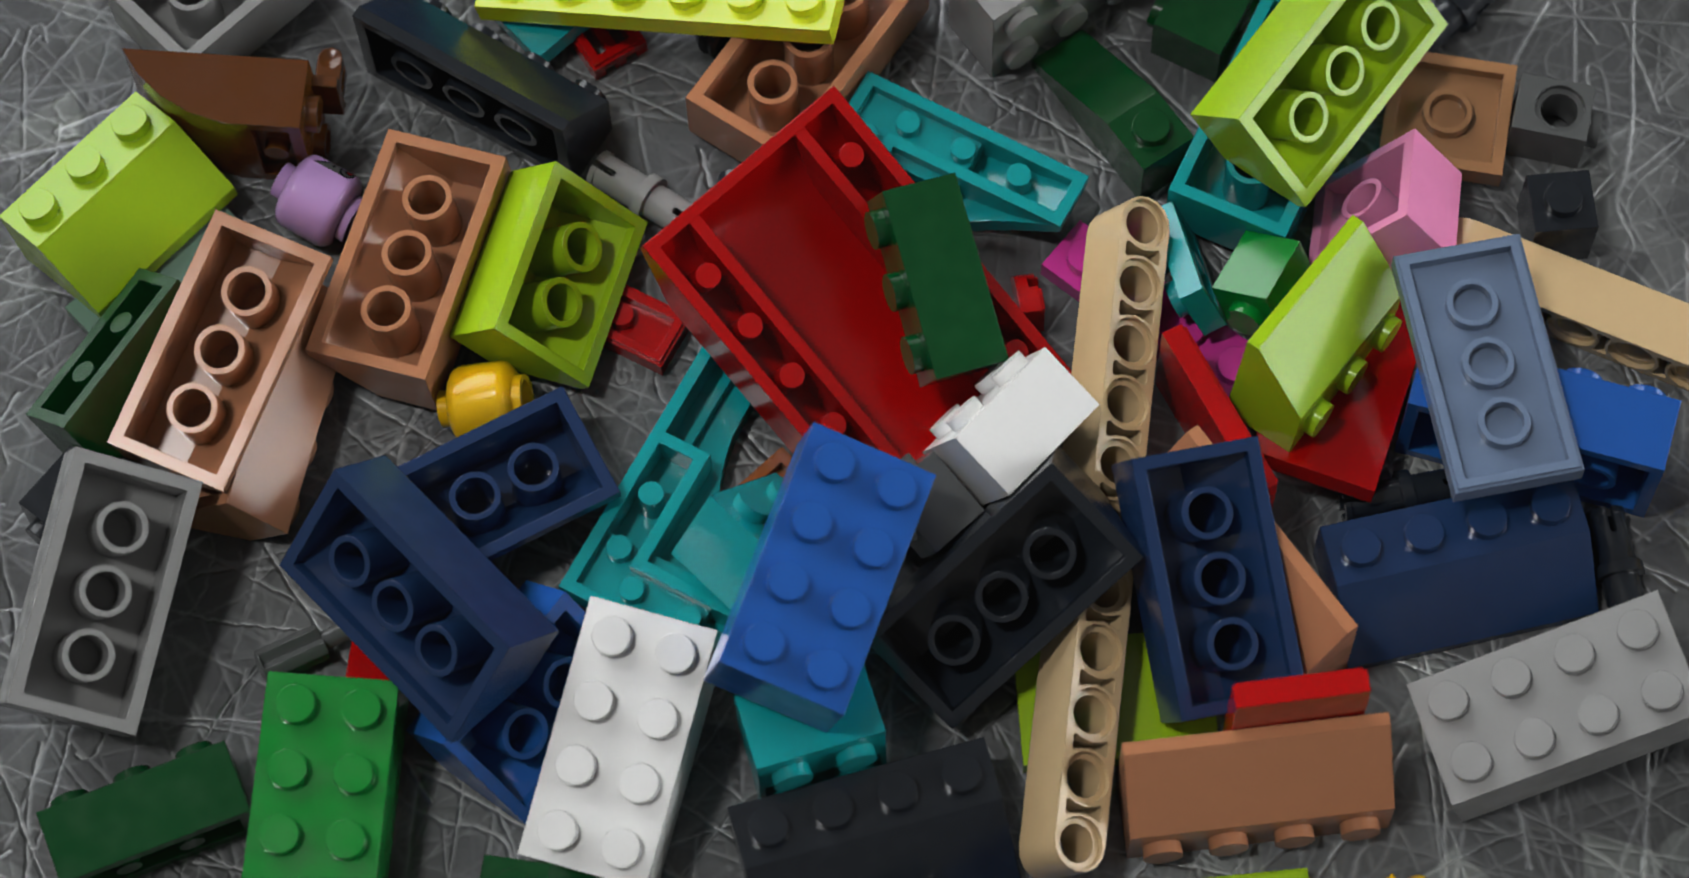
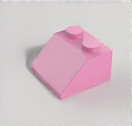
(1400, 193)

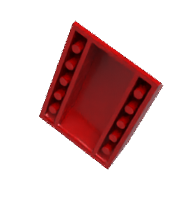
(792, 292)

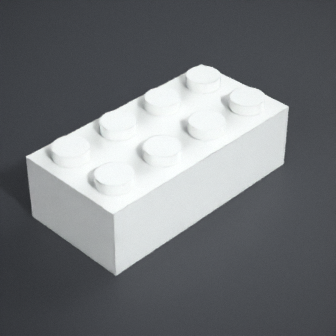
(621, 743)

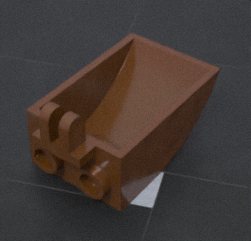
(245, 109)

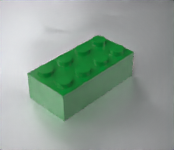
(326, 778)

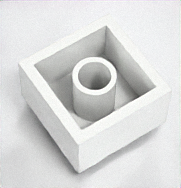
(1012, 425)

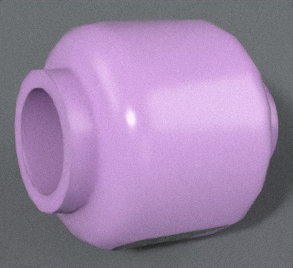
(317, 200)

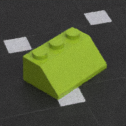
(117, 204)
(549, 275)
(1318, 339)

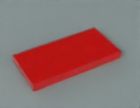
(1358, 433)

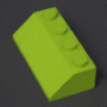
(1313, 86)

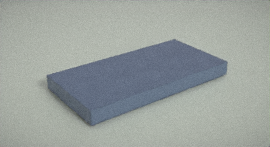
(1487, 368)

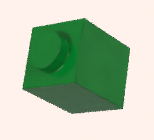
(1258, 278)

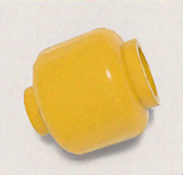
(481, 394)

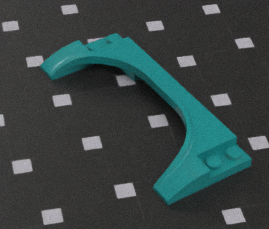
(691, 443)

